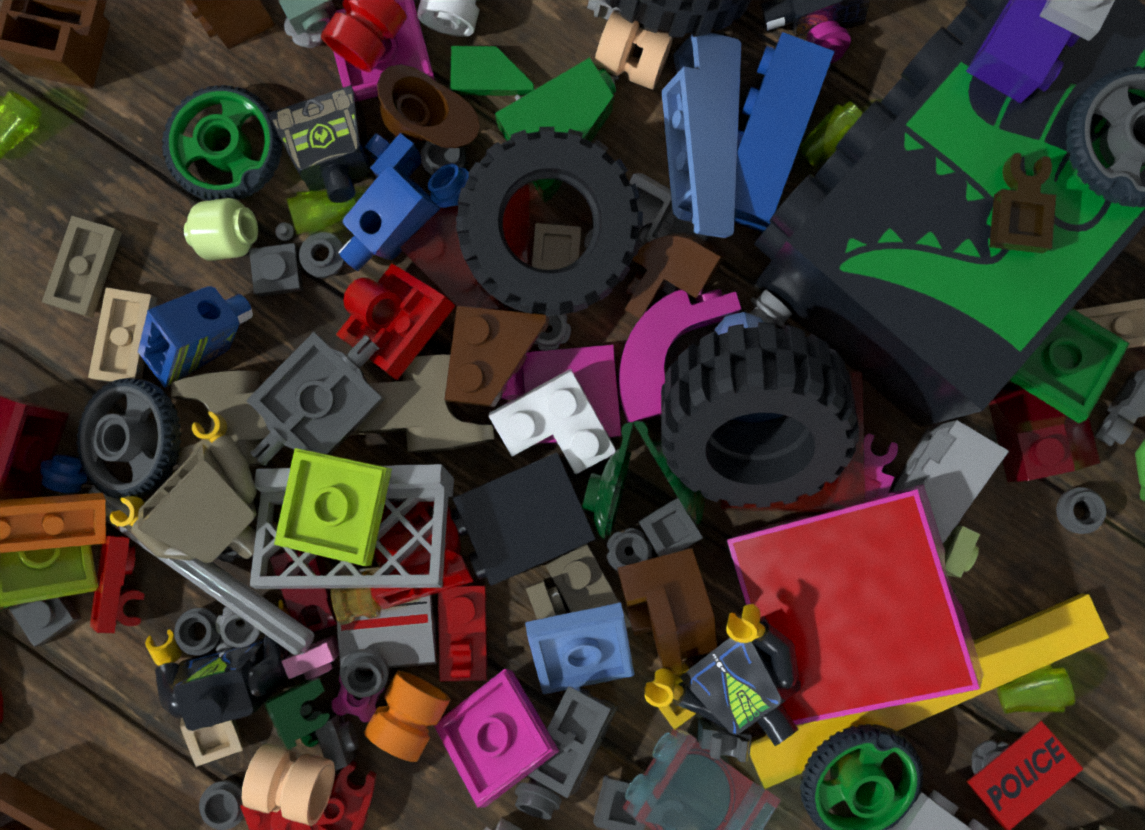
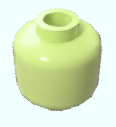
(221, 229)

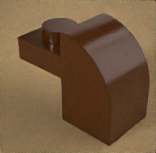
(676, 259)

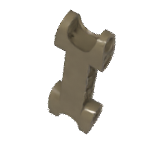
(408, 406)

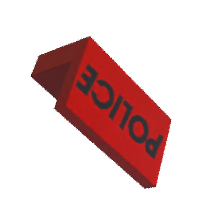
(1024, 776)

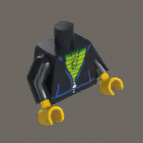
(738, 680)
(219, 683)

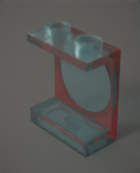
(695, 792)

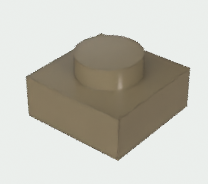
(545, 601)

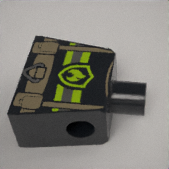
(326, 141)

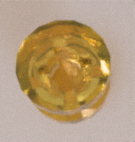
(354, 603)

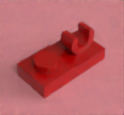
(114, 562)
(463, 633)

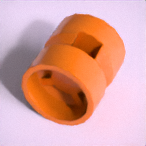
(404, 722)

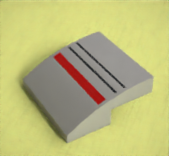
(401, 634)

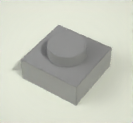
(1078, 16)

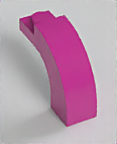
(646, 348)

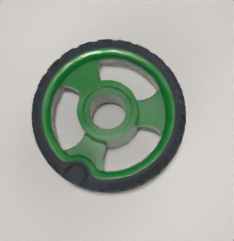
(182, 151)
(858, 779)

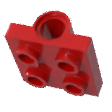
(395, 314)

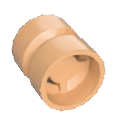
(617, 47)
(286, 783)

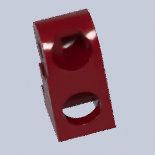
(307, 606)

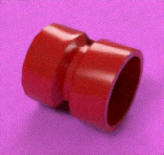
(361, 29)

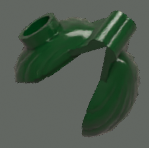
(606, 490)

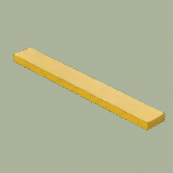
(1002, 656)

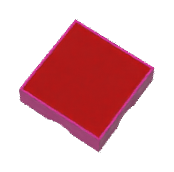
(862, 605)

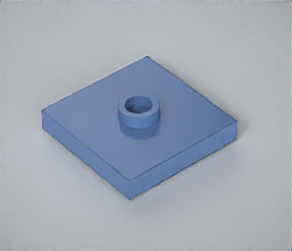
(580, 648)

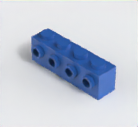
(776, 125)

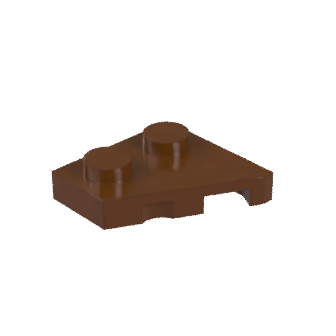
(488, 351)

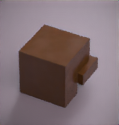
(54, 38)
(671, 602)

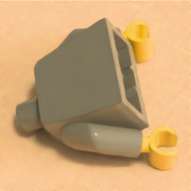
(200, 505)

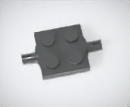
(315, 398)

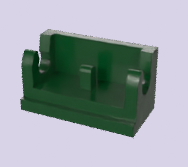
(288, 712)

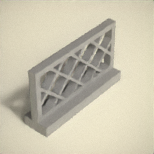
(406, 485)

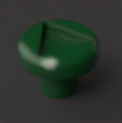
(310, 740)

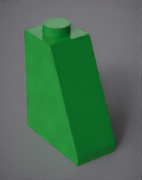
(573, 100)

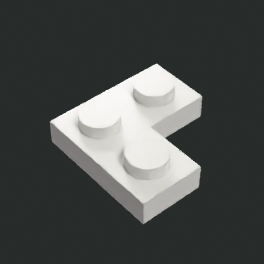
(557, 410)

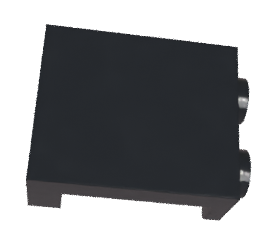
(521, 520)

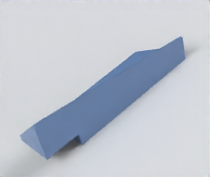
(703, 132)

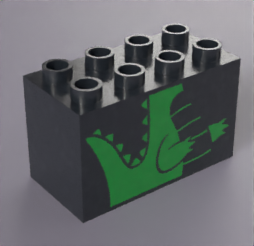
(898, 242)

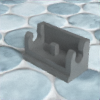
(578, 733)

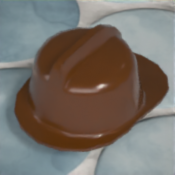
(424, 109)

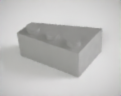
(953, 467)

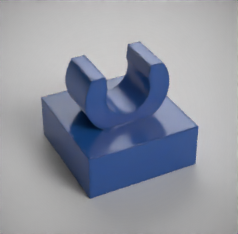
(399, 154)

